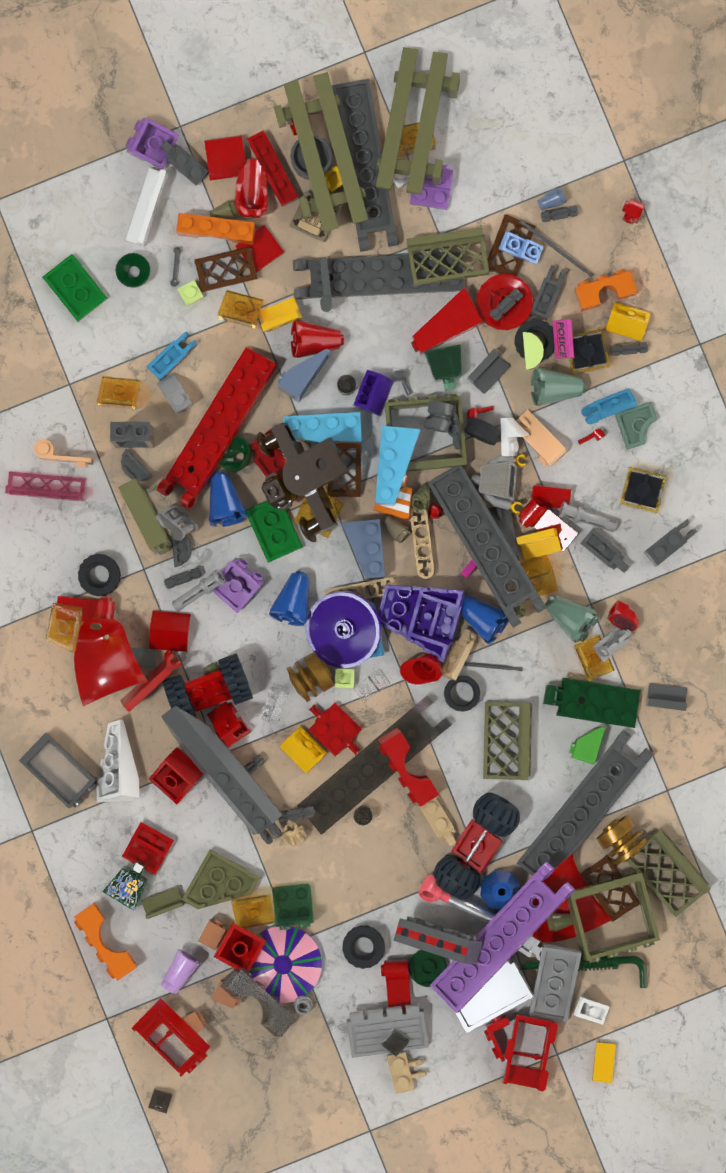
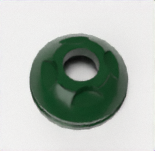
(132, 260)
(237, 446)

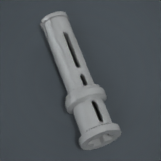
(579, 515)
(205, 585)

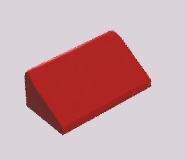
(551, 496)

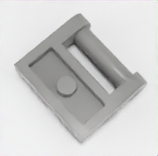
(172, 517)

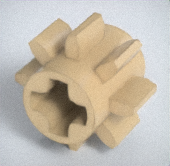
(293, 834)

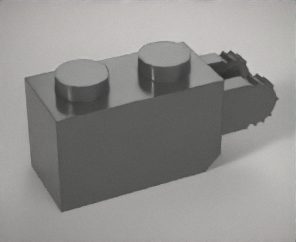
(668, 544)

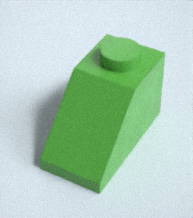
(587, 746)

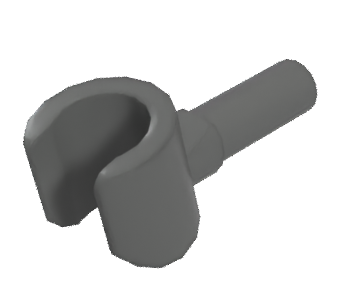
(400, 376)

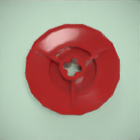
(491, 294)

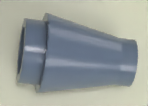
(552, 199)

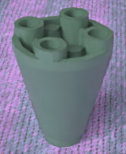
(571, 617)

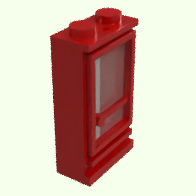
(172, 1037)

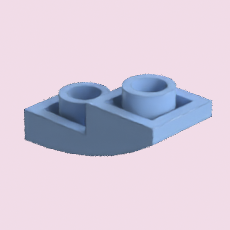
(521, 248)

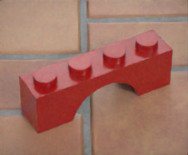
(396, 748)

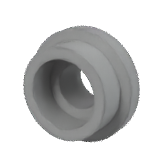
(303, 1010)

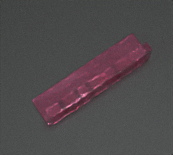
(45, 493)

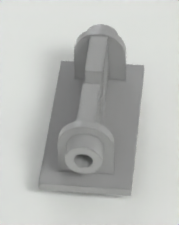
(611, 643)

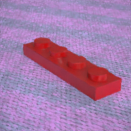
(274, 170)

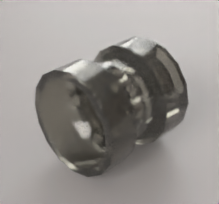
(347, 382)
(363, 815)

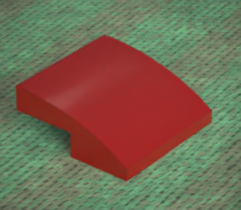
(224, 157)
(148, 848)

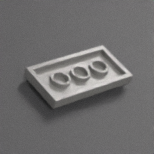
(555, 983)

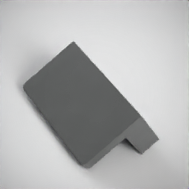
(488, 372)
(667, 697)

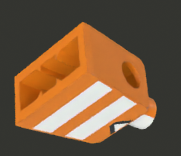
(402, 505)

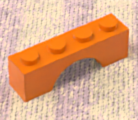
(203, 226)
(90, 922)

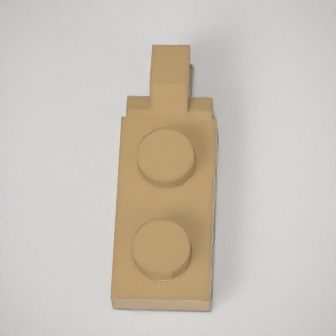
(458, 655)
(439, 821)

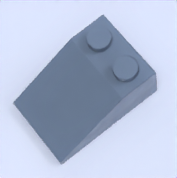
(300, 377)

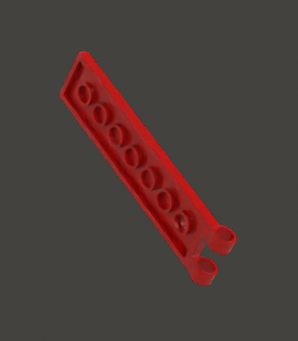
(219, 426)

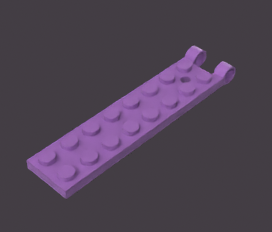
(501, 939)

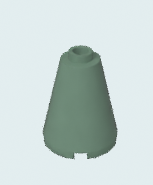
(554, 386)

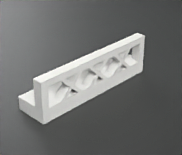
(146, 207)

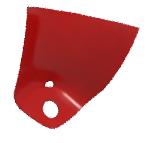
(104, 664)
(589, 910)

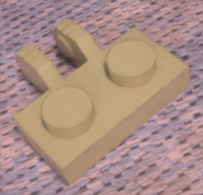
(401, 1072)

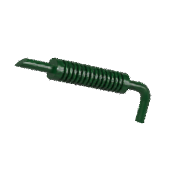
(605, 963)

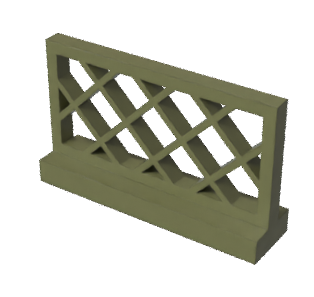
(443, 241)
(523, 745)
(683, 865)

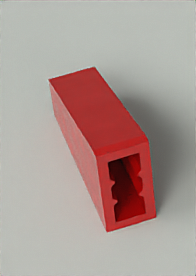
(448, 323)

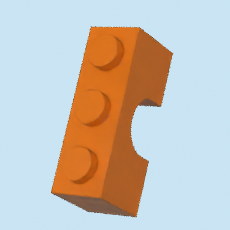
(621, 283)

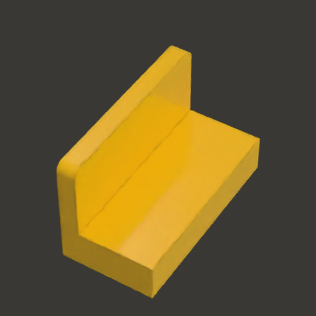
(280, 315)
(628, 321)
(539, 543)
(303, 749)

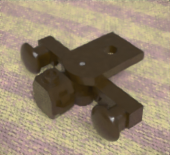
(302, 477)

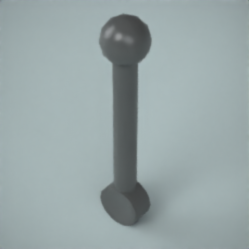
(174, 282)

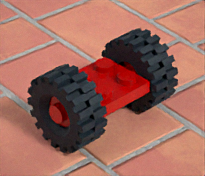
(210, 688)

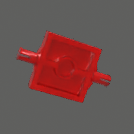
(334, 729)

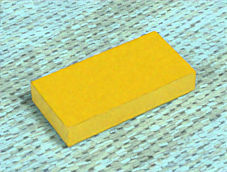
(603, 1062)

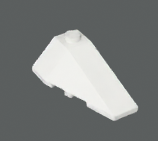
(119, 774)

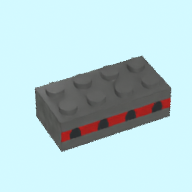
(438, 940)

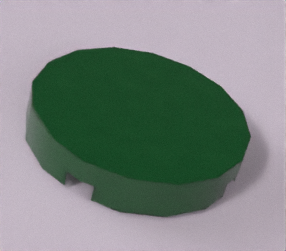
(426, 967)

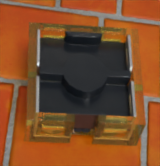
(589, 352)
(642, 490)

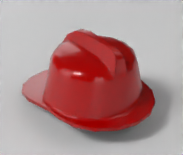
(421, 670)

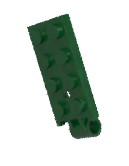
(602, 702)

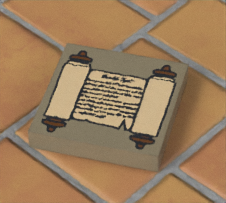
(311, 226)

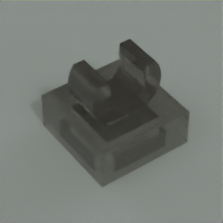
(395, 1042)
(160, 1101)

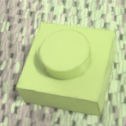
(190, 293)
(344, 678)

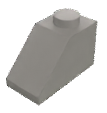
(175, 394)

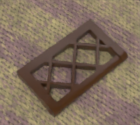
(494, 250)
(219, 284)
(357, 478)
(626, 889)

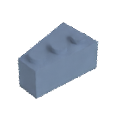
(367, 546)

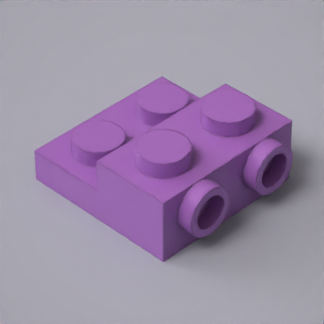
(147, 142)
(435, 195)
(240, 584)

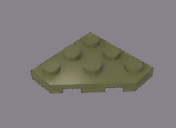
(219, 882)

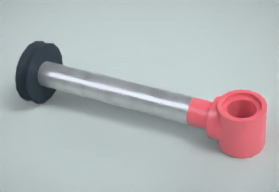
(432, 892)

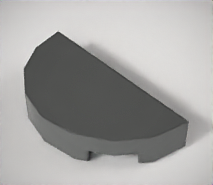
(133, 467)
(181, 550)

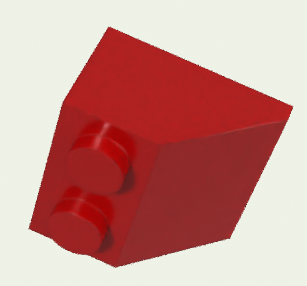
(176, 775)

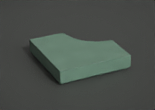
(634, 423)

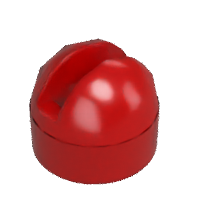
(435, 511)

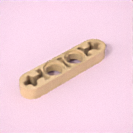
(419, 542)
(360, 587)

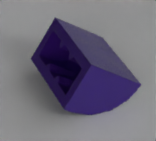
(373, 392)

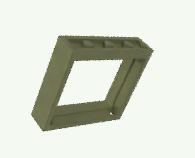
(414, 402)
(145, 517)
(628, 946)

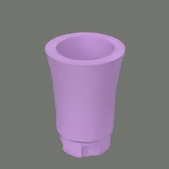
(179, 971)

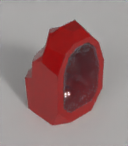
(623, 617)

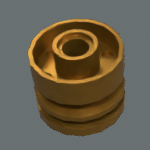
(311, 676)
(619, 837)

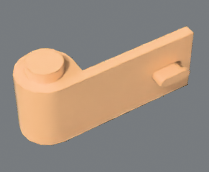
(541, 439)
(46, 451)

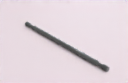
(556, 248)
(491, 666)

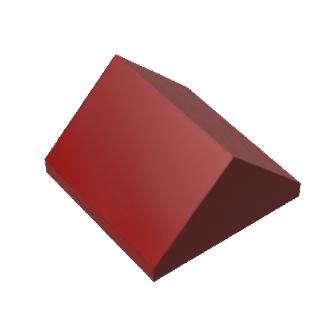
(169, 631)
(239, 947)

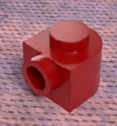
(632, 211)

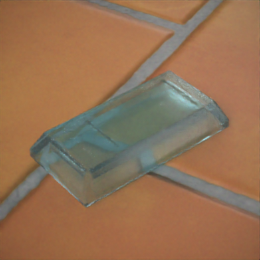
(145, 657)

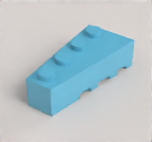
(322, 426)
(394, 457)

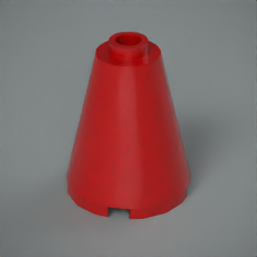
(313, 338)

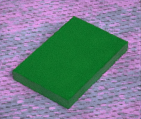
(74, 287)
(273, 531)

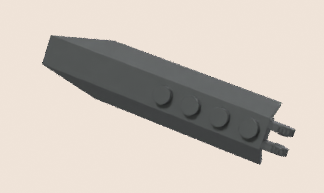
(224, 773)

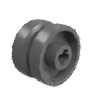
(324, 152)

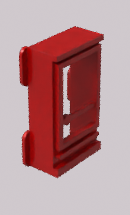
(523, 1075)

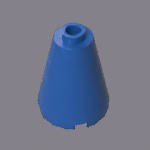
(224, 502)
(292, 600)
(484, 618)

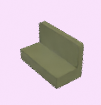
(162, 903)

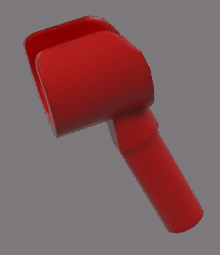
(473, 412)
(597, 434)

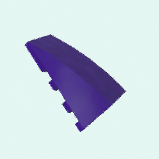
(423, 615)

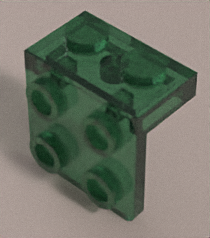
(293, 906)

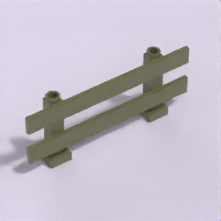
(434, 83)
(299, 112)

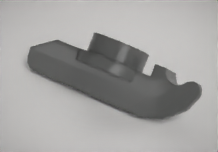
(455, 430)

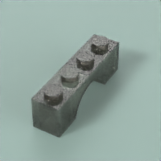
(275, 1017)

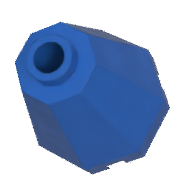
(493, 882)

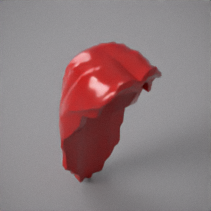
(251, 190)

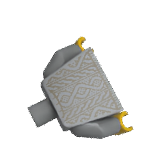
(498, 481)

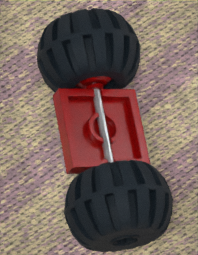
(476, 846)

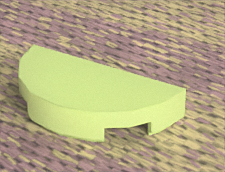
(532, 350)

